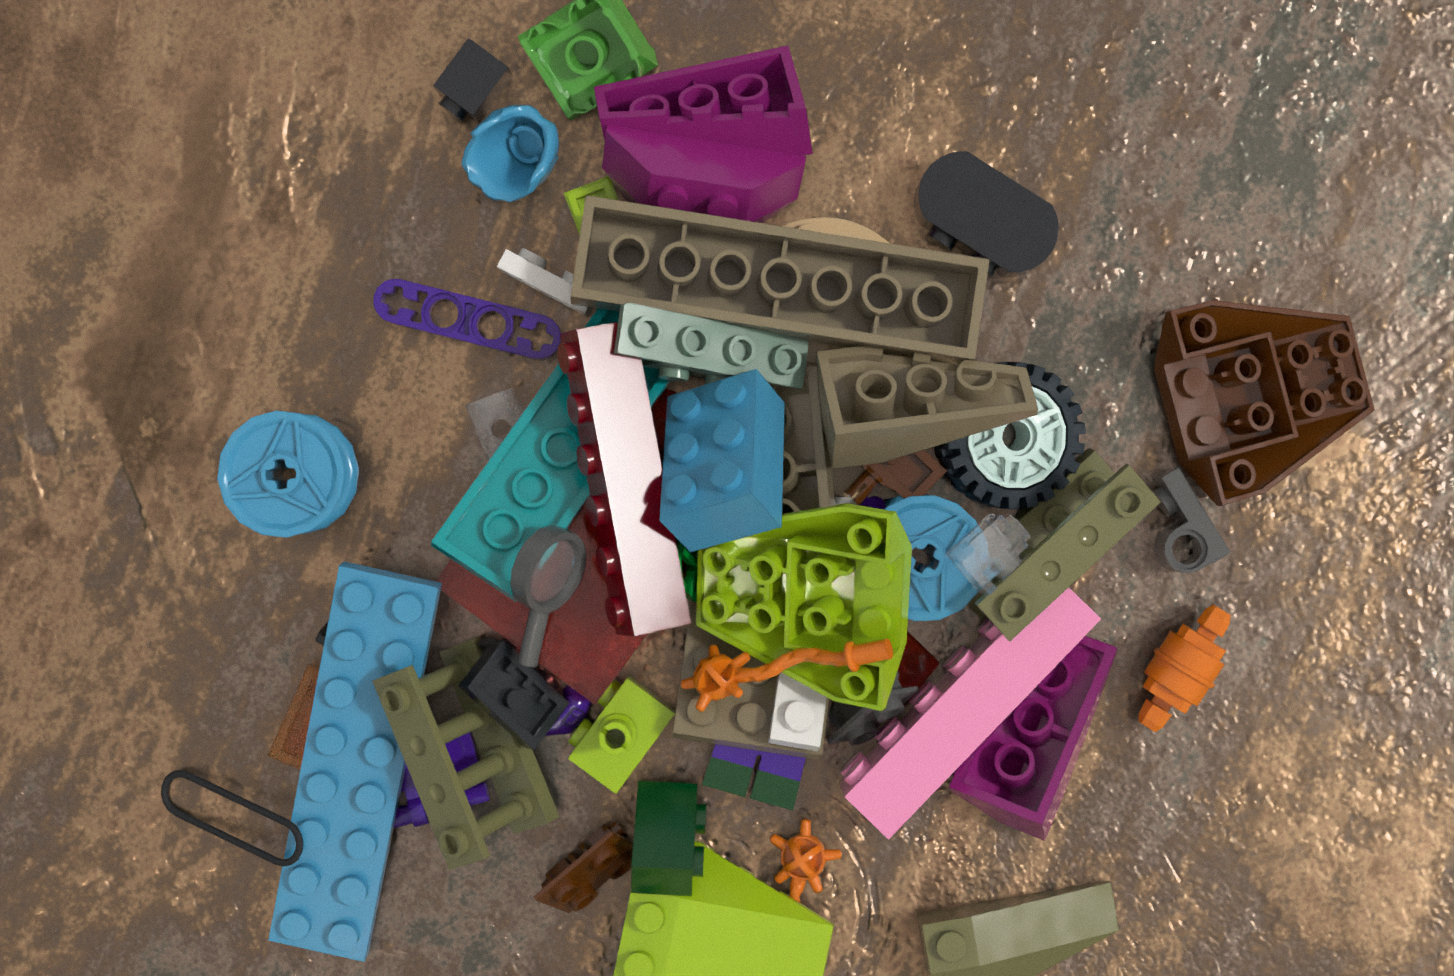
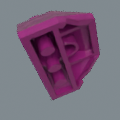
(701, 174)

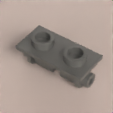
(860, 723)

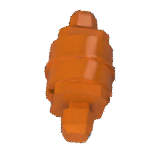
(1184, 668)

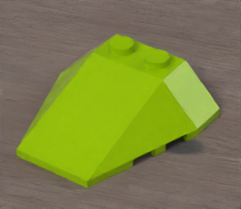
(723, 929)

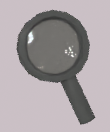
(544, 580)

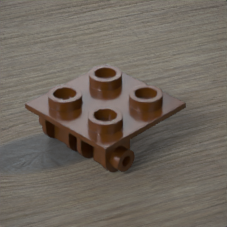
(575, 884)

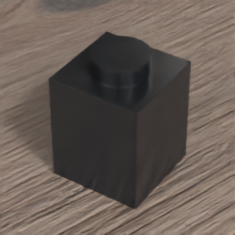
(472, 82)

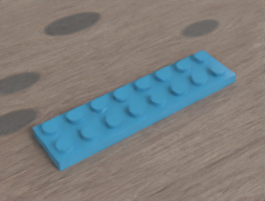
(351, 763)

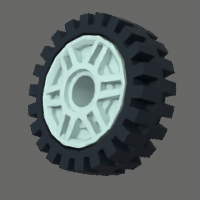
(1033, 463)

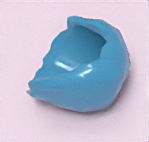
(511, 152)

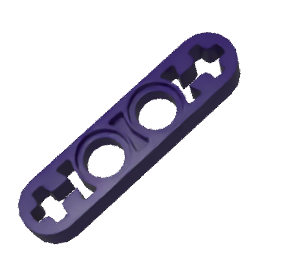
(469, 314)

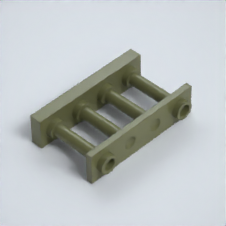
(1066, 540)
(441, 789)

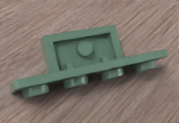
(707, 348)

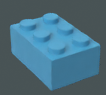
(723, 461)

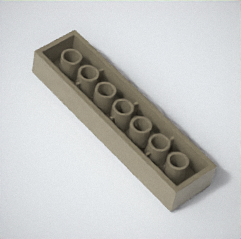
(780, 279)

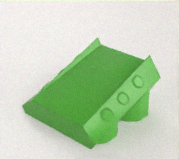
(586, 48)

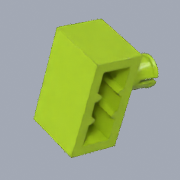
(621, 732)

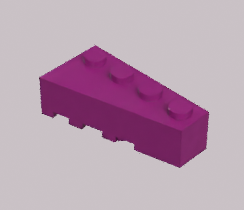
(729, 100)

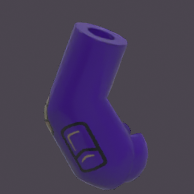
(573, 714)

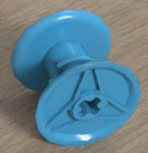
(255, 482)
(934, 527)

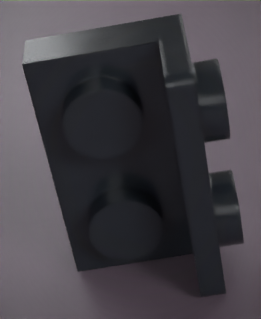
(513, 694)

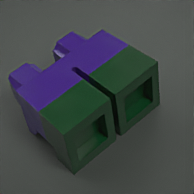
(773, 782)

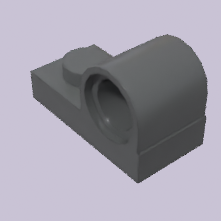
(1192, 521)

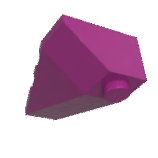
(1030, 756)

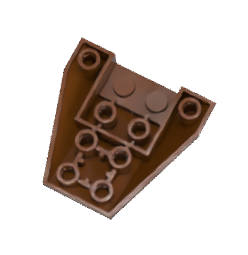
(1256, 391)

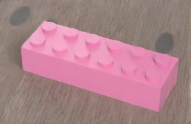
(959, 712)

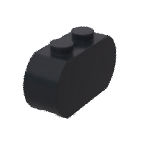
(985, 215)

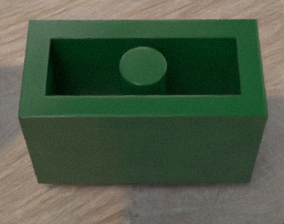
(665, 838)

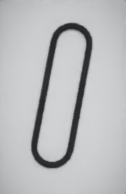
(223, 835)

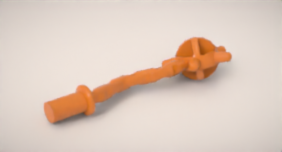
(719, 674)
(802, 859)

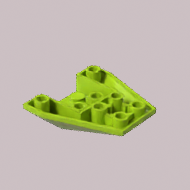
(817, 585)

